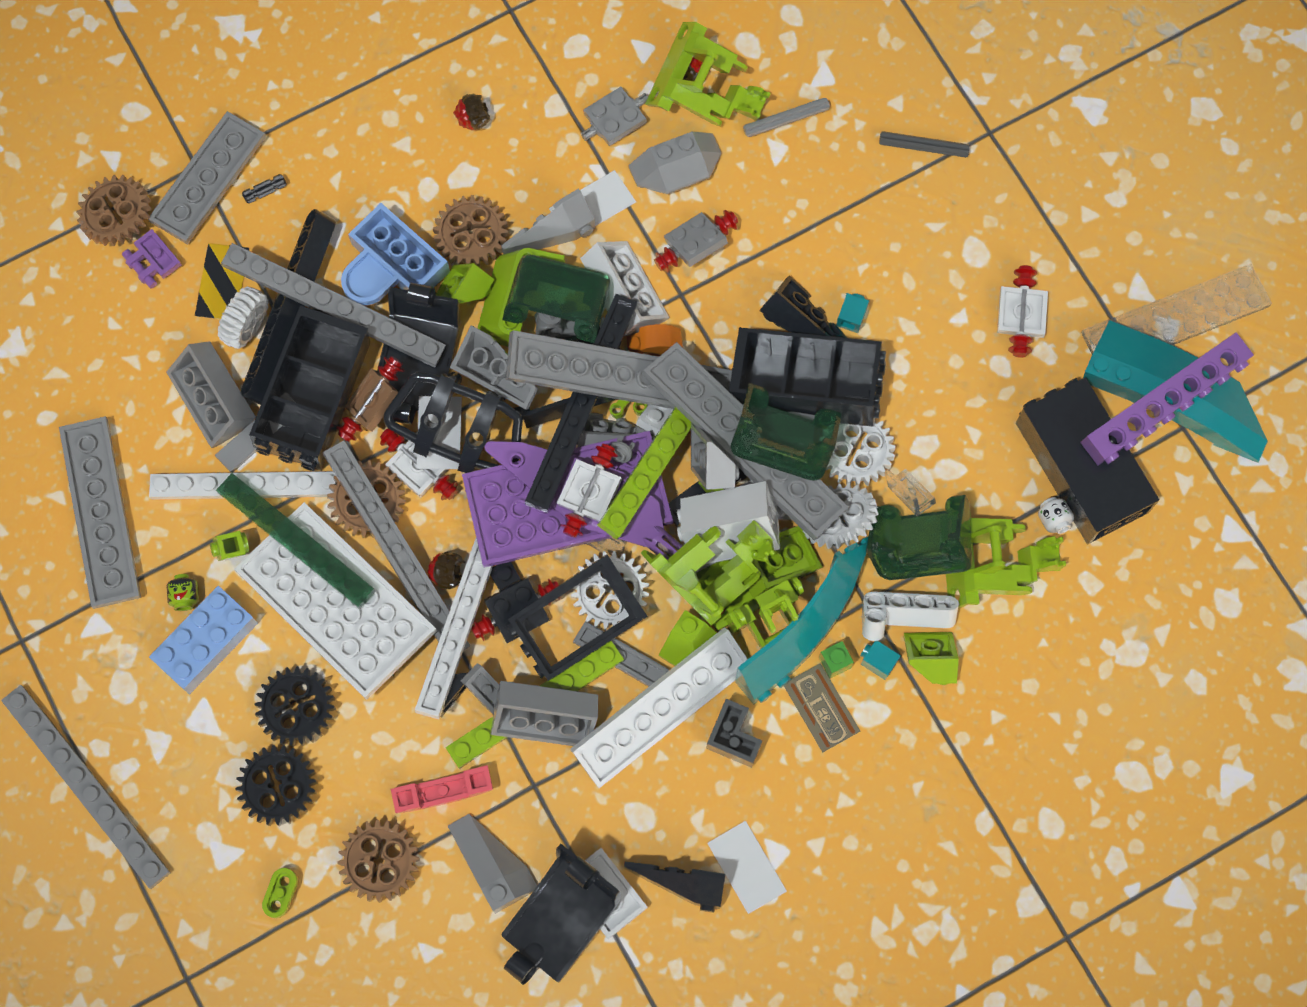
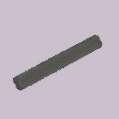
(924, 144)

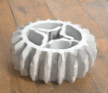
(242, 317)

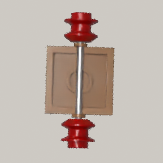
(371, 399)

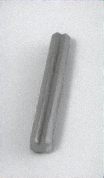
(786, 117)

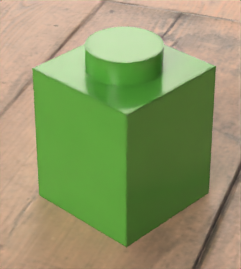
(836, 659)

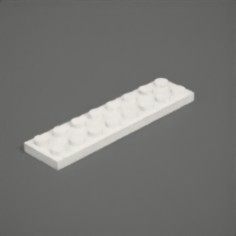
(660, 708)

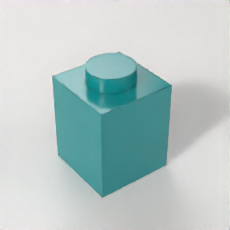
(852, 312)
(879, 659)

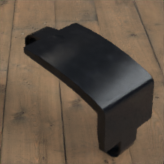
(432, 316)
(559, 918)

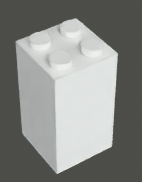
(731, 512)

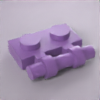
(156, 253)

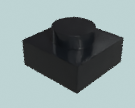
(504, 575)

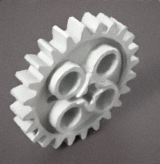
(875, 458)
(857, 518)
(589, 605)

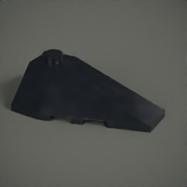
(794, 312)
(697, 887)

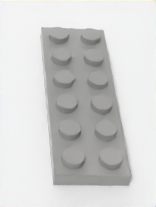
(207, 177)

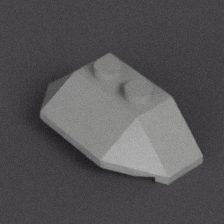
(676, 163)

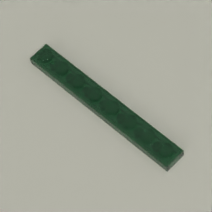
(296, 541)

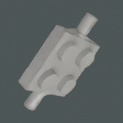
(614, 116)

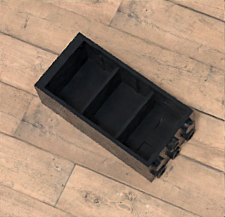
(811, 373)
(319, 375)
(1098, 495)

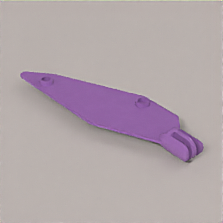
(643, 529)

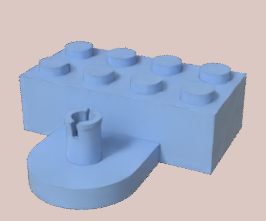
(388, 257)

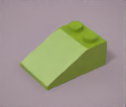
(791, 560)

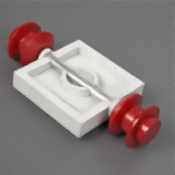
(1022, 311)
(405, 463)
(589, 490)

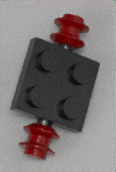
(508, 602)

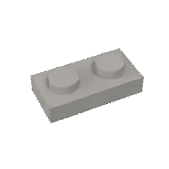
(482, 686)

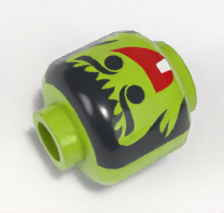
(182, 592)

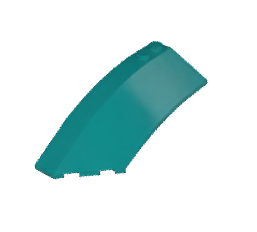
(1136, 363)
(798, 641)

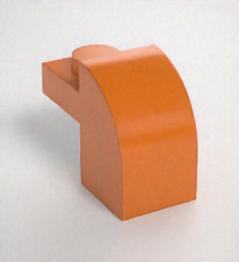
(654, 339)

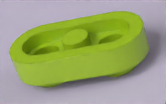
(280, 893)

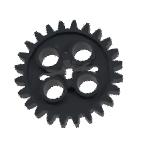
(304, 726)
(256, 793)

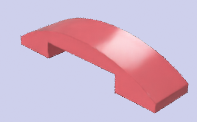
(442, 790)

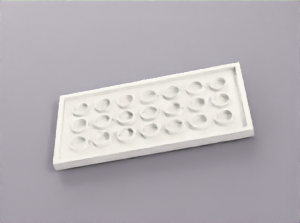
(358, 643)

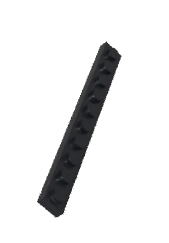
(577, 413)

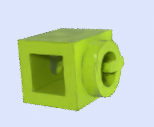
(229, 545)

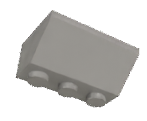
(710, 462)

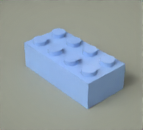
(203, 640)

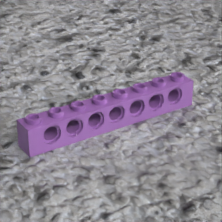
(1231, 349)

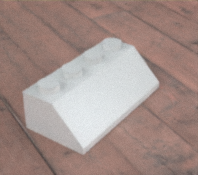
(627, 280)

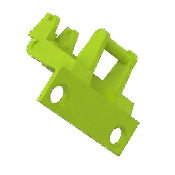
(689, 93)
(738, 574)
(995, 576)
(779, 598)

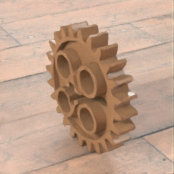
(467, 212)
(97, 214)
(374, 476)
(400, 865)

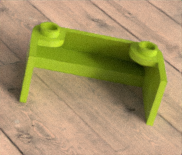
(496, 300)

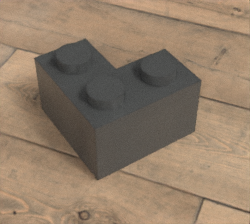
(727, 735)

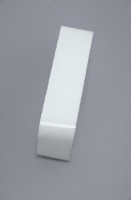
(906, 610)

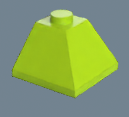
(466, 283)
(685, 638)
(933, 656)

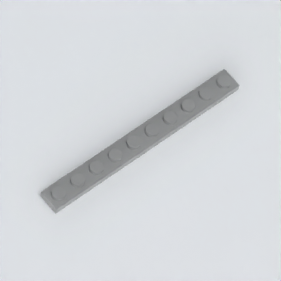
(333, 304)
(388, 536)
(86, 787)

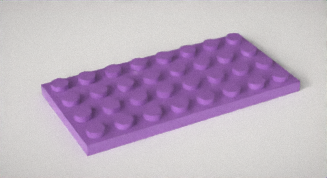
(516, 531)

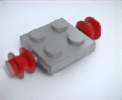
(695, 240)

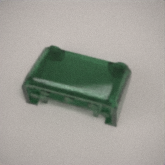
(560, 292)
(783, 438)
(922, 543)

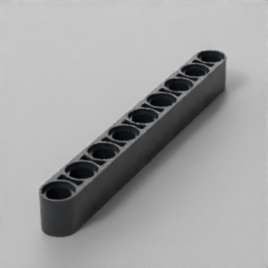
(306, 263)

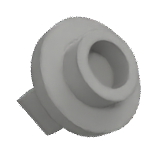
(622, 450)

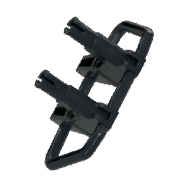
(438, 406)

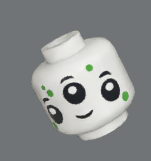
(1056, 515)

